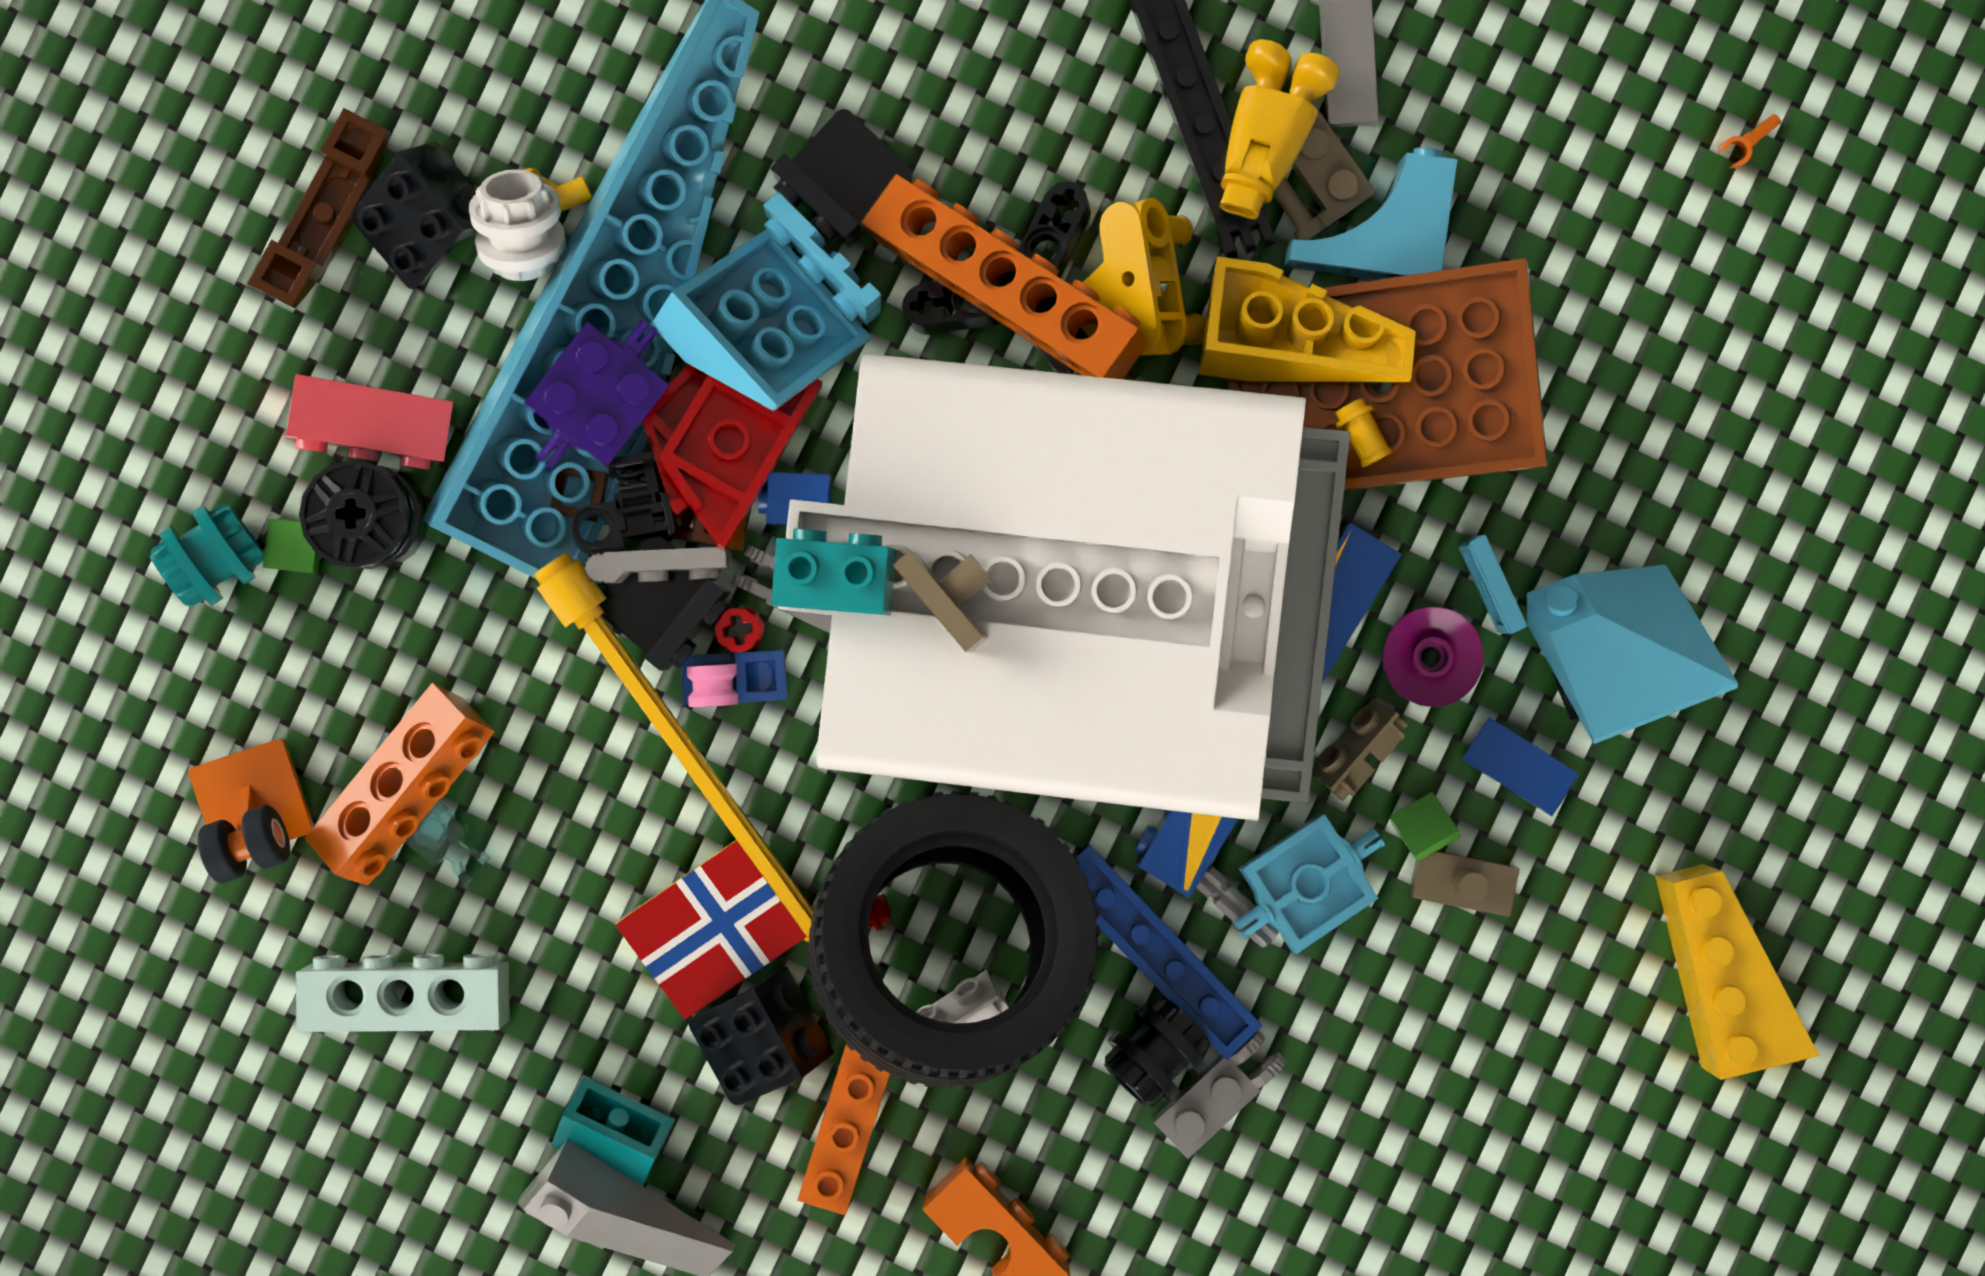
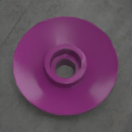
(1457, 662)

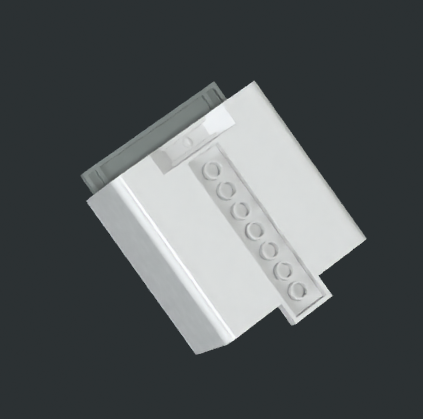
(1144, 599)

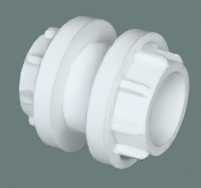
(517, 225)

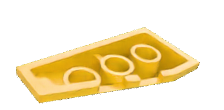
(1286, 332)

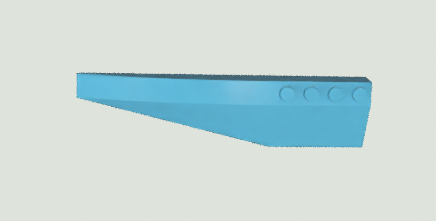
(617, 269)

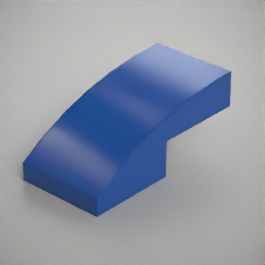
(758, 676)
(1520, 766)

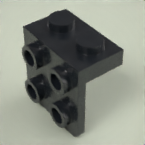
(839, 176)
(417, 212)
(664, 614)
(761, 1038)

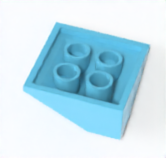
(758, 323)
(1625, 647)

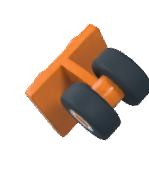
(249, 809)

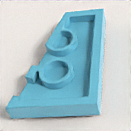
(789, 225)

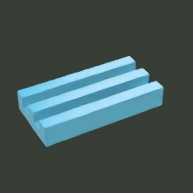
(1492, 585)

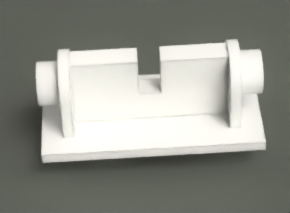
(969, 1002)

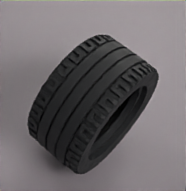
(1015, 854)

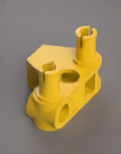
(1138, 257)

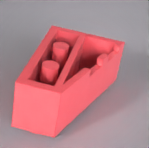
(368, 421)

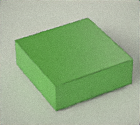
(288, 548)
(1425, 826)

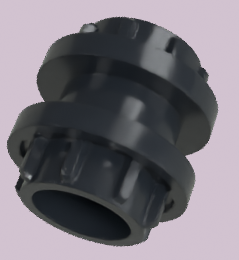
(1156, 1053)

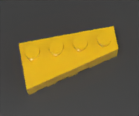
(1728, 983)

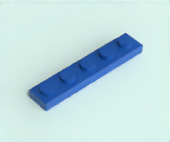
(1166, 958)

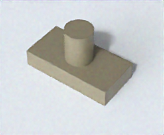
(948, 595)
(1465, 882)

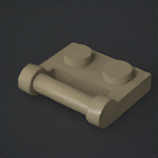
(1329, 177)

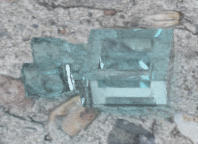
(441, 837)

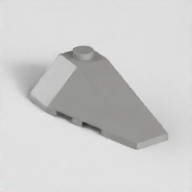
(614, 1212)

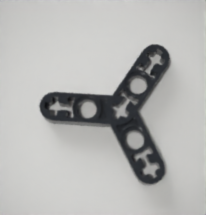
(1041, 229)

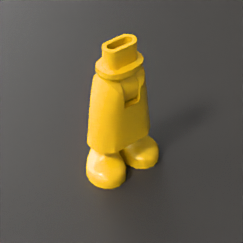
(1271, 123)

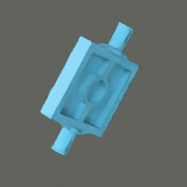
(1308, 883)

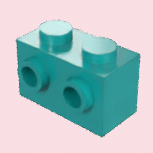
(832, 574)
(614, 1129)

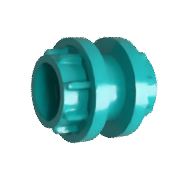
(206, 555)

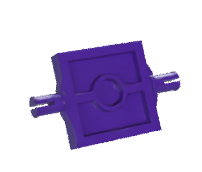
(596, 394)

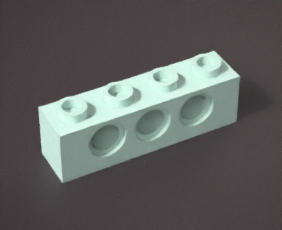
(326, 1008)

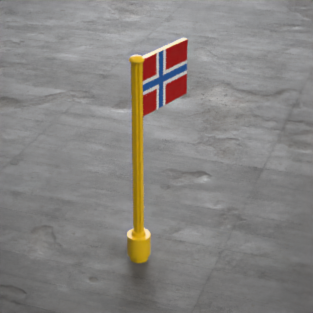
(735, 905)

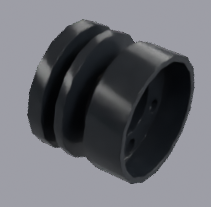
(392, 519)

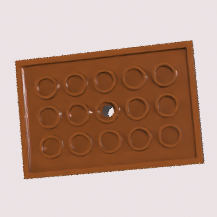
(1471, 385)

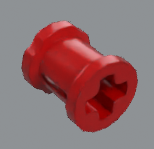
(728, 620)

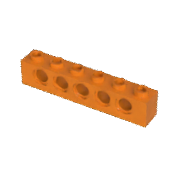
(908, 207)

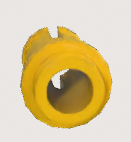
(1364, 434)

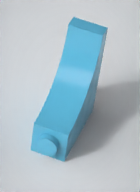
(1403, 234)

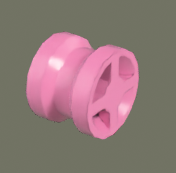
(712, 685)

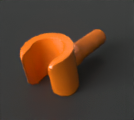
(1750, 139)

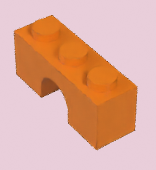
(971, 1201)

